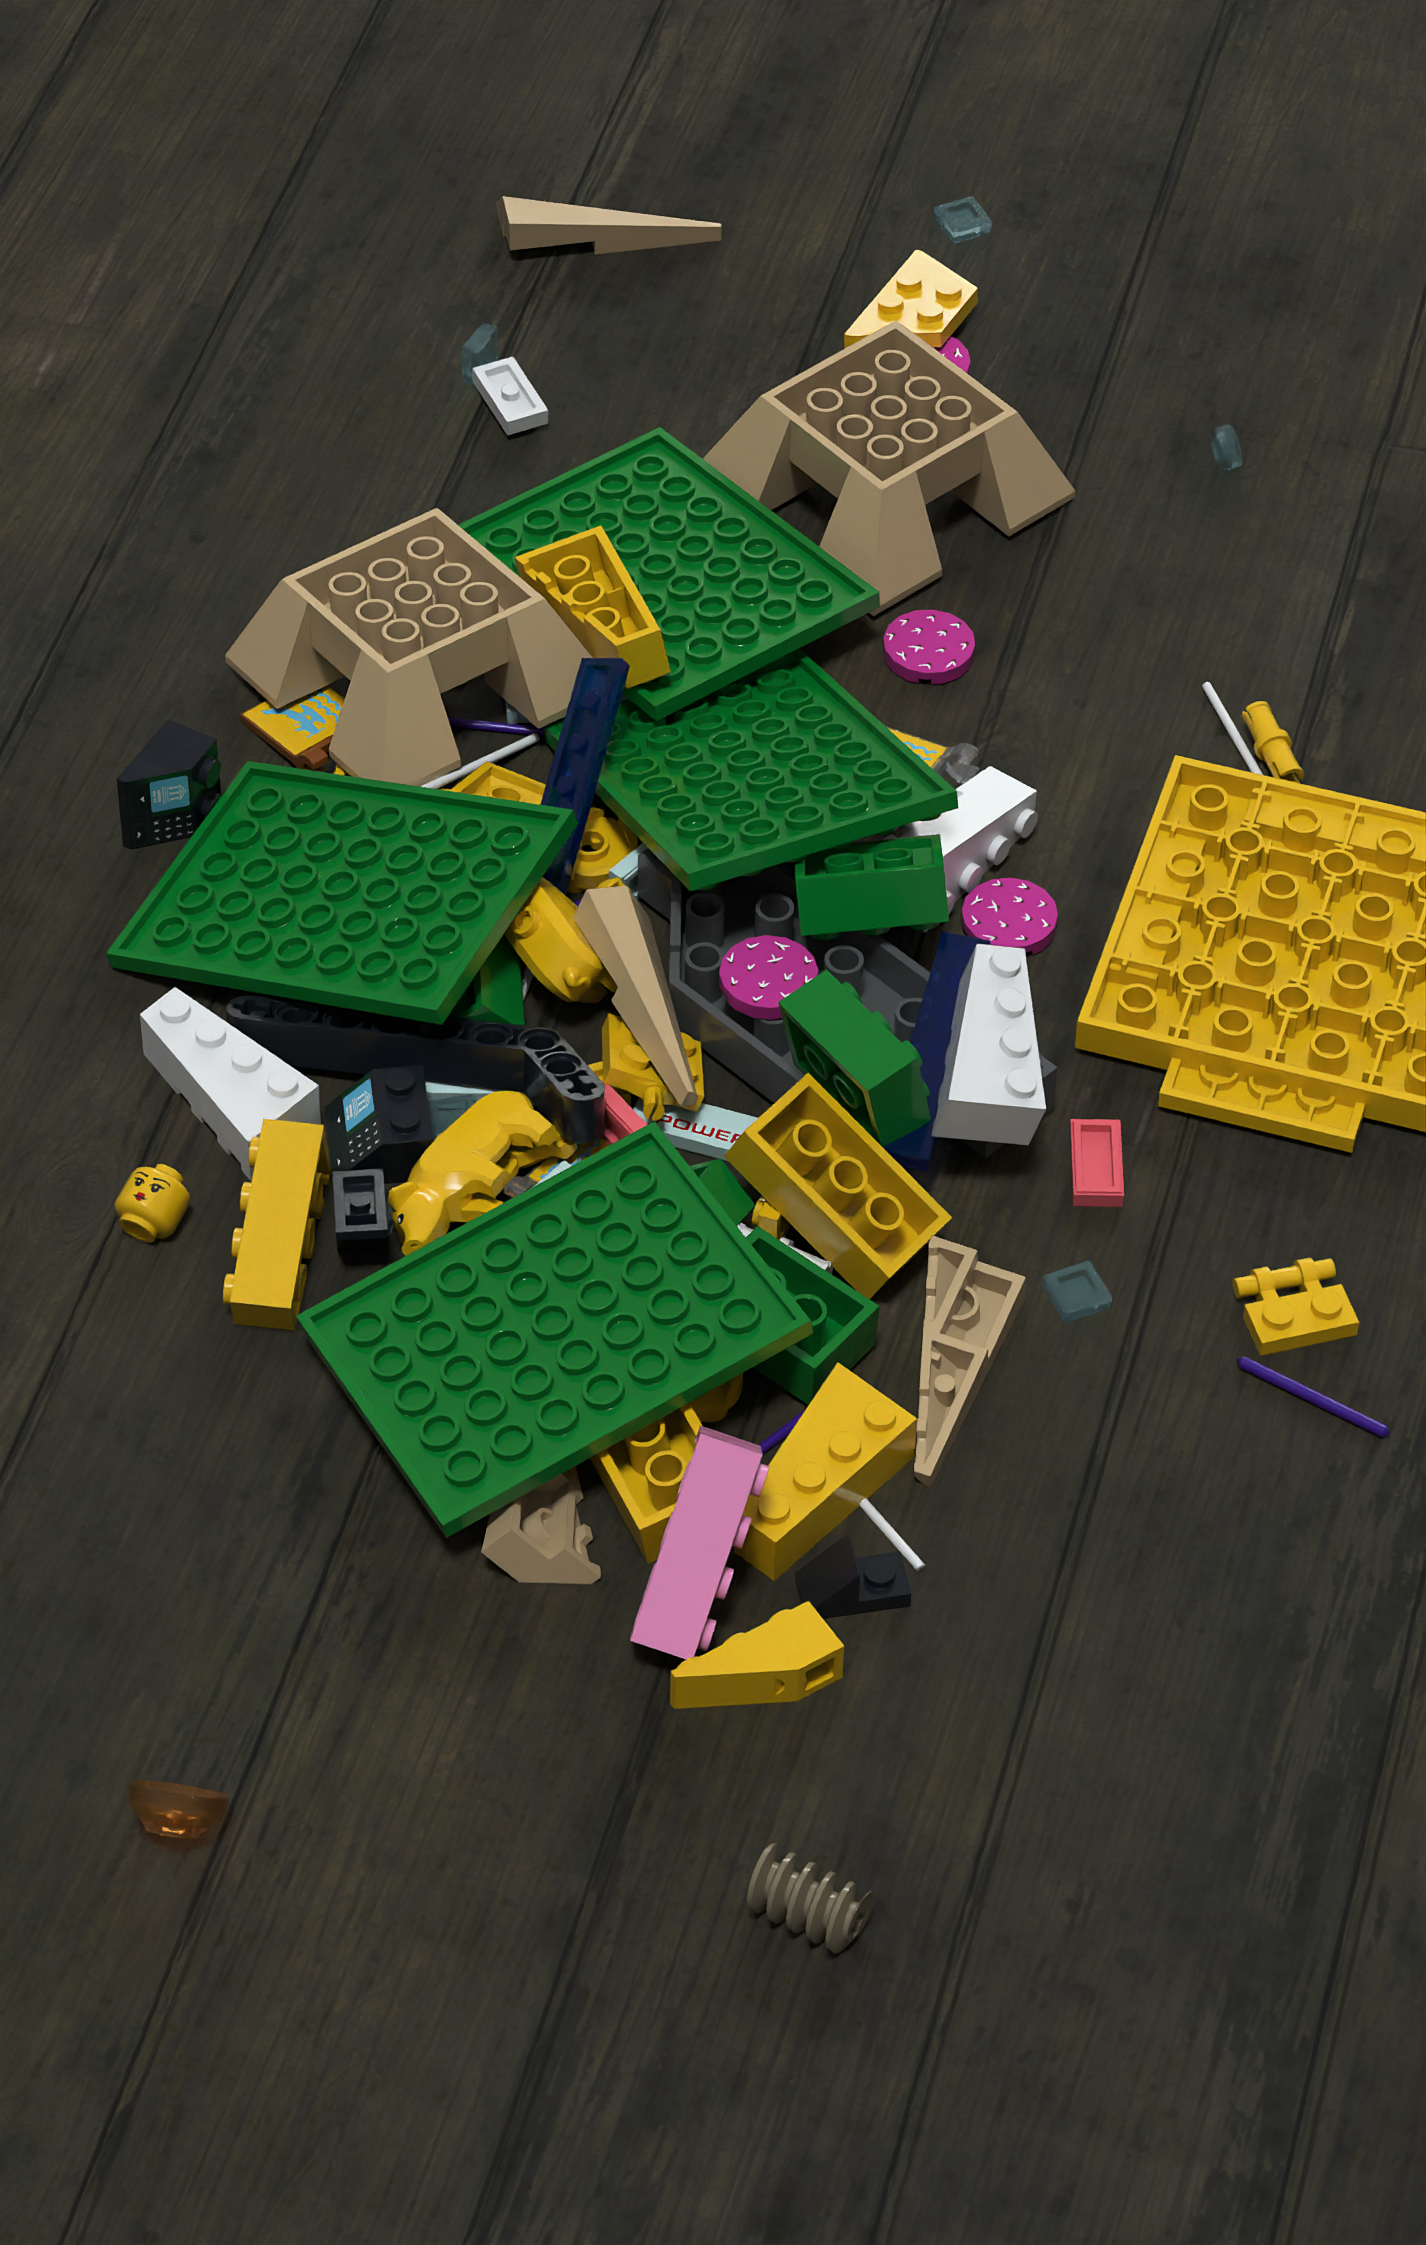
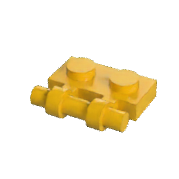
(1299, 1318)

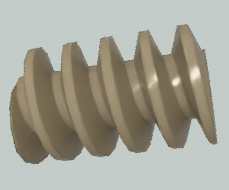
(806, 1902)

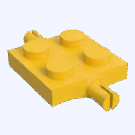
(631, 1069)

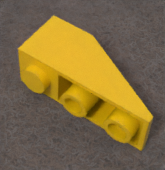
(768, 1664)

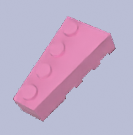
(698, 1544)

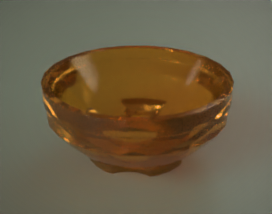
(175, 1808)

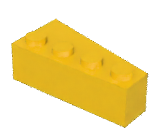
(598, 601)

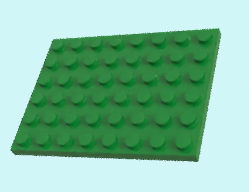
(706, 556)
(761, 775)
(343, 891)
(552, 1327)

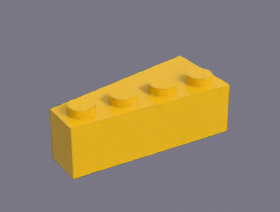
(278, 1225)
(829, 1463)

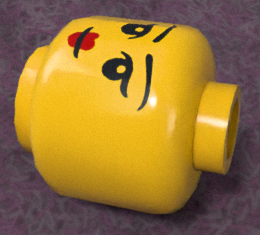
(152, 1203)

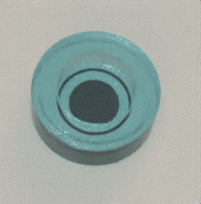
(1226, 447)

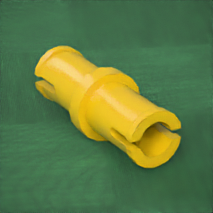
(1271, 742)

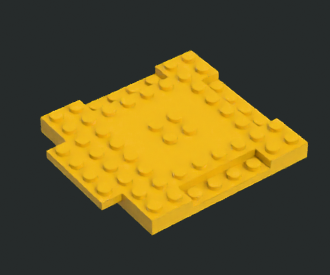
(1271, 957)

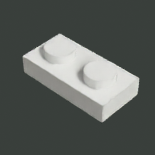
(510, 395)

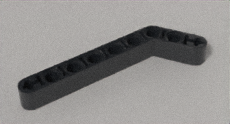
(451, 1053)

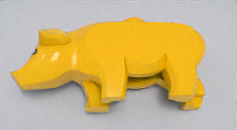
(557, 948)
(471, 1166)

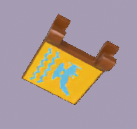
(299, 728)

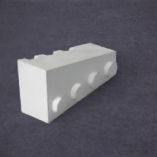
(979, 833)
(993, 1060)
(224, 1073)

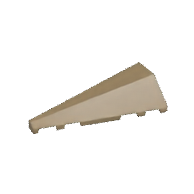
(546, 224)
(628, 949)
(964, 1327)
(542, 1536)

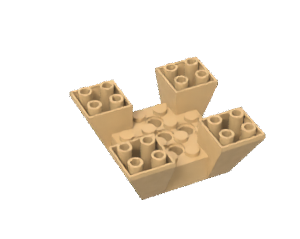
(886, 436)
(404, 626)

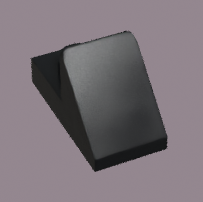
(360, 1210)
(851, 1585)

